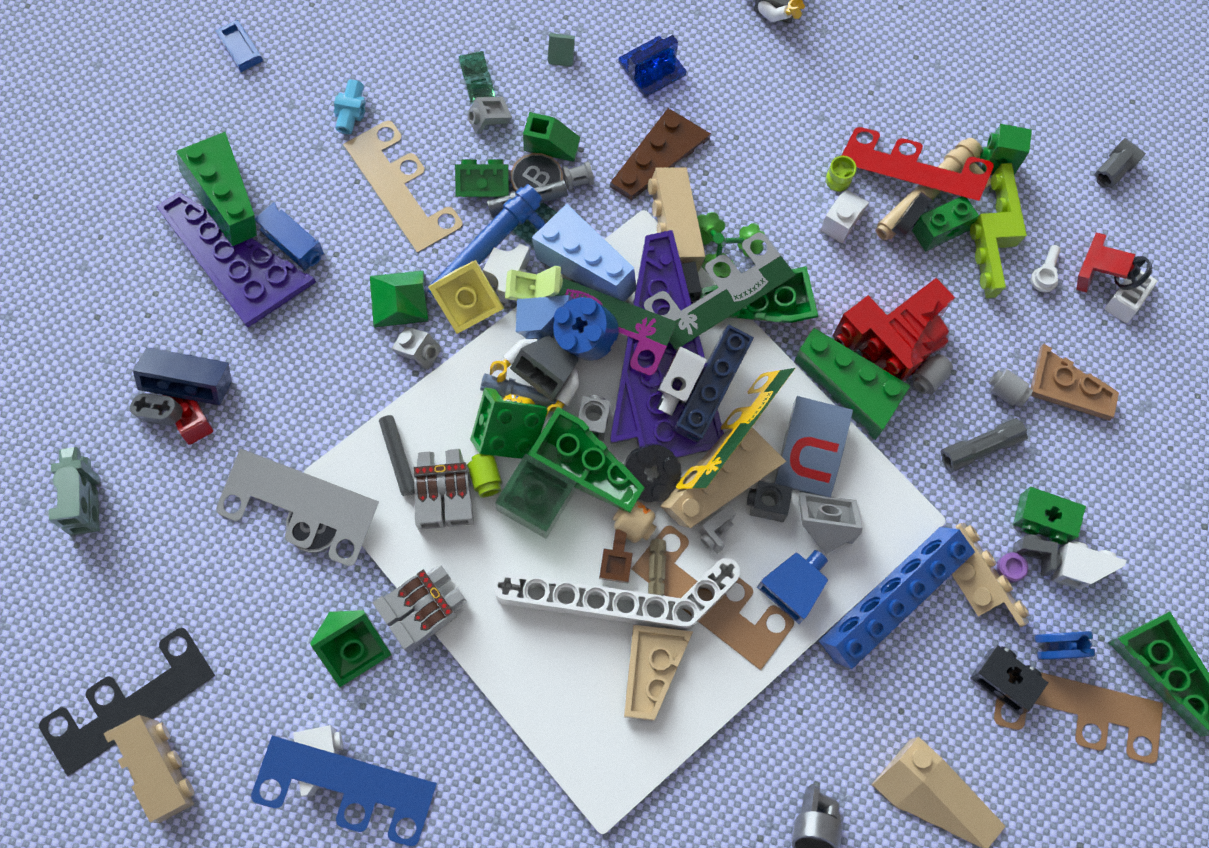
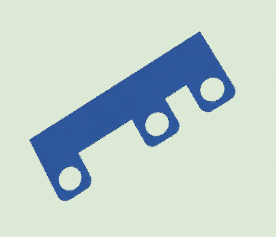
(358, 781)

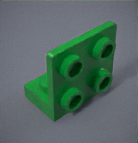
(506, 426)

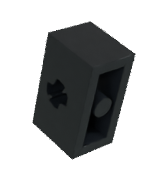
(994, 676)

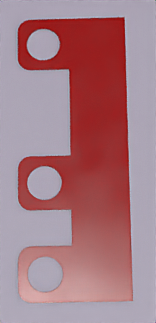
(908, 169)

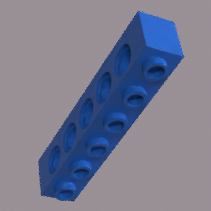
(896, 597)

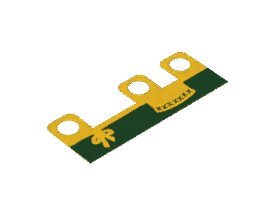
(741, 427)

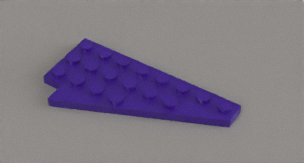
(637, 392)

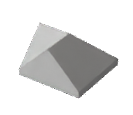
(830, 520)

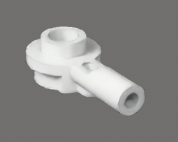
(1046, 277)

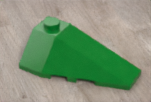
(786, 303)
(578, 454)

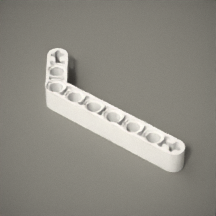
(613, 596)

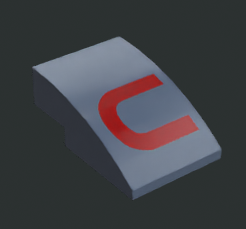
(813, 446)

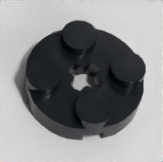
(668, 468)

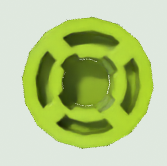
(840, 173)

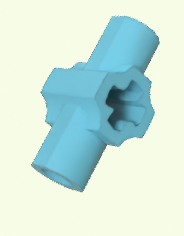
(349, 106)

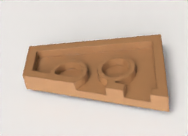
(1067, 386)

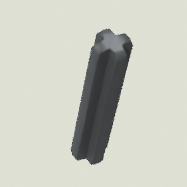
(397, 455)

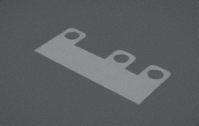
(304, 495)

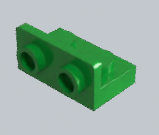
(481, 179)

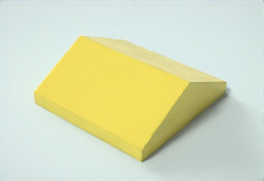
(466, 296)

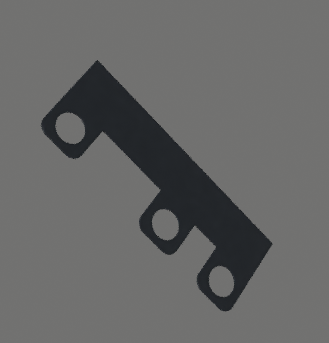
(82, 745)

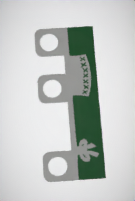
(730, 296)

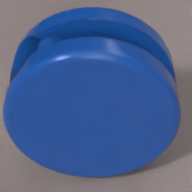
(1066, 645)

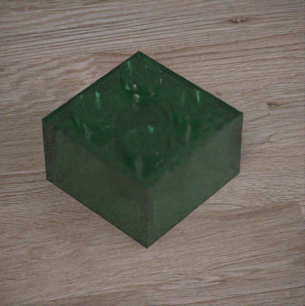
(535, 496)

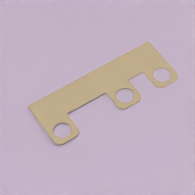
(390, 187)

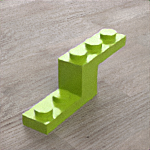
(998, 230)

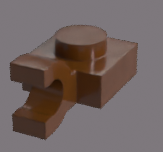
(616, 562)

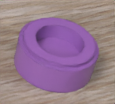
(1013, 567)

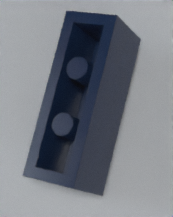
(182, 376)

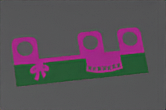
(635, 322)

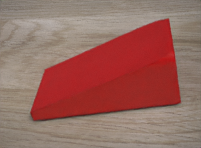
(193, 422)

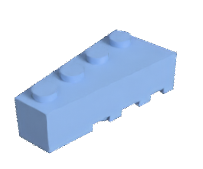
(583, 255)

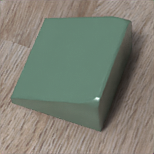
(561, 49)

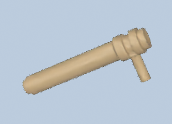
(952, 161)

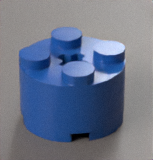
(585, 328)

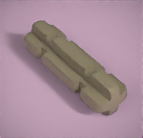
(657, 567)

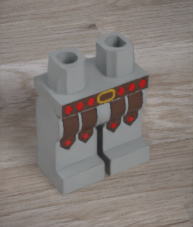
(440, 481)
(418, 608)

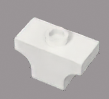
(501, 262)

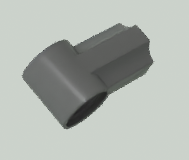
(1120, 161)

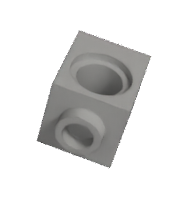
(596, 404)

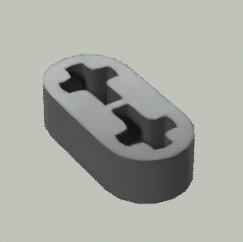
(154, 414)

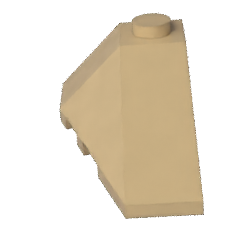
(933, 791)

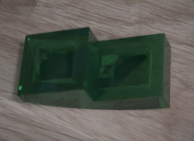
(476, 75)

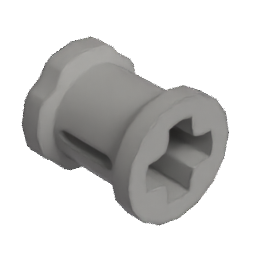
(578, 176)

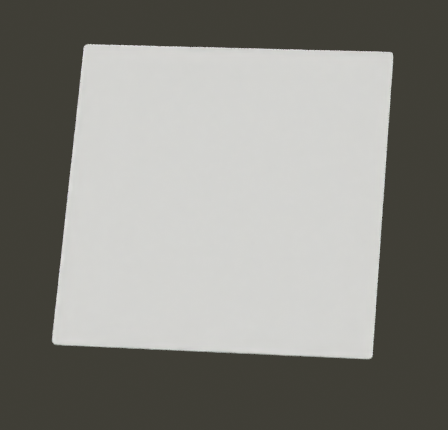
(567, 674)

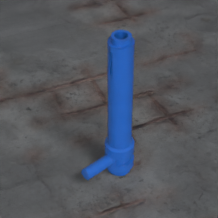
(514, 212)

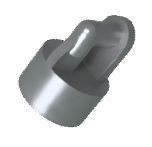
(815, 828)

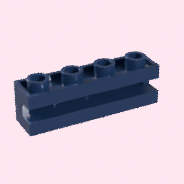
(713, 383)

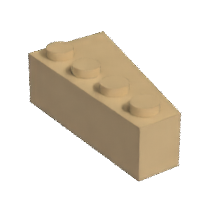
(746, 466)

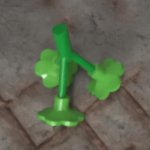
(711, 230)

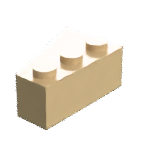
(152, 767)

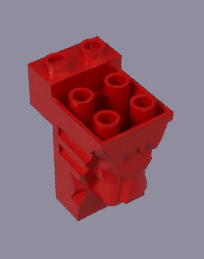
(902, 337)

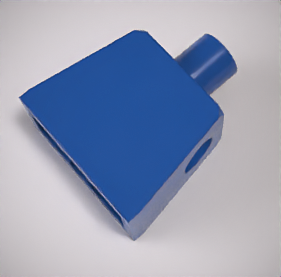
(796, 584)

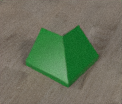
(398, 299)
(349, 645)

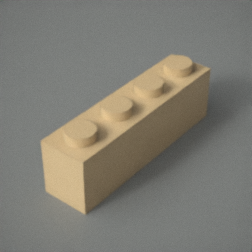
(676, 212)

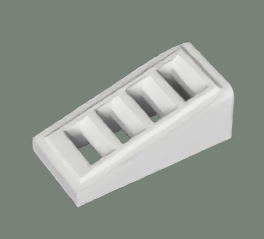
(1127, 302)

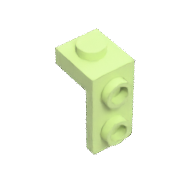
(528, 285)

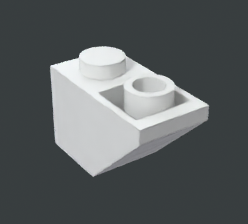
(1084, 566)

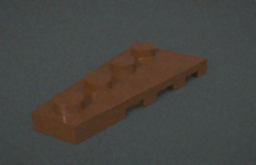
(663, 147)

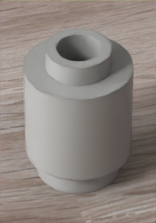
(932, 374)
(1010, 388)

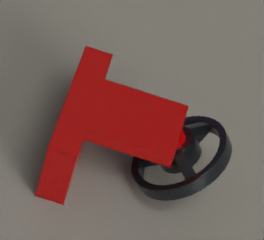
(1111, 262)

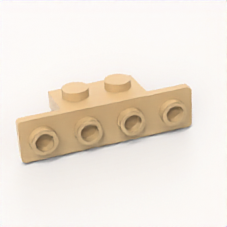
(983, 584)

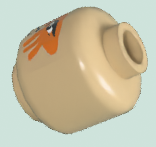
(637, 523)

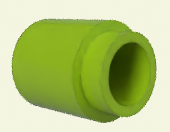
(485, 475)

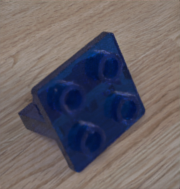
(653, 65)

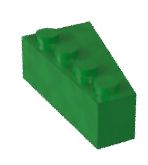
(216, 181)
(852, 381)
(1170, 666)

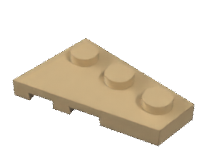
(652, 666)

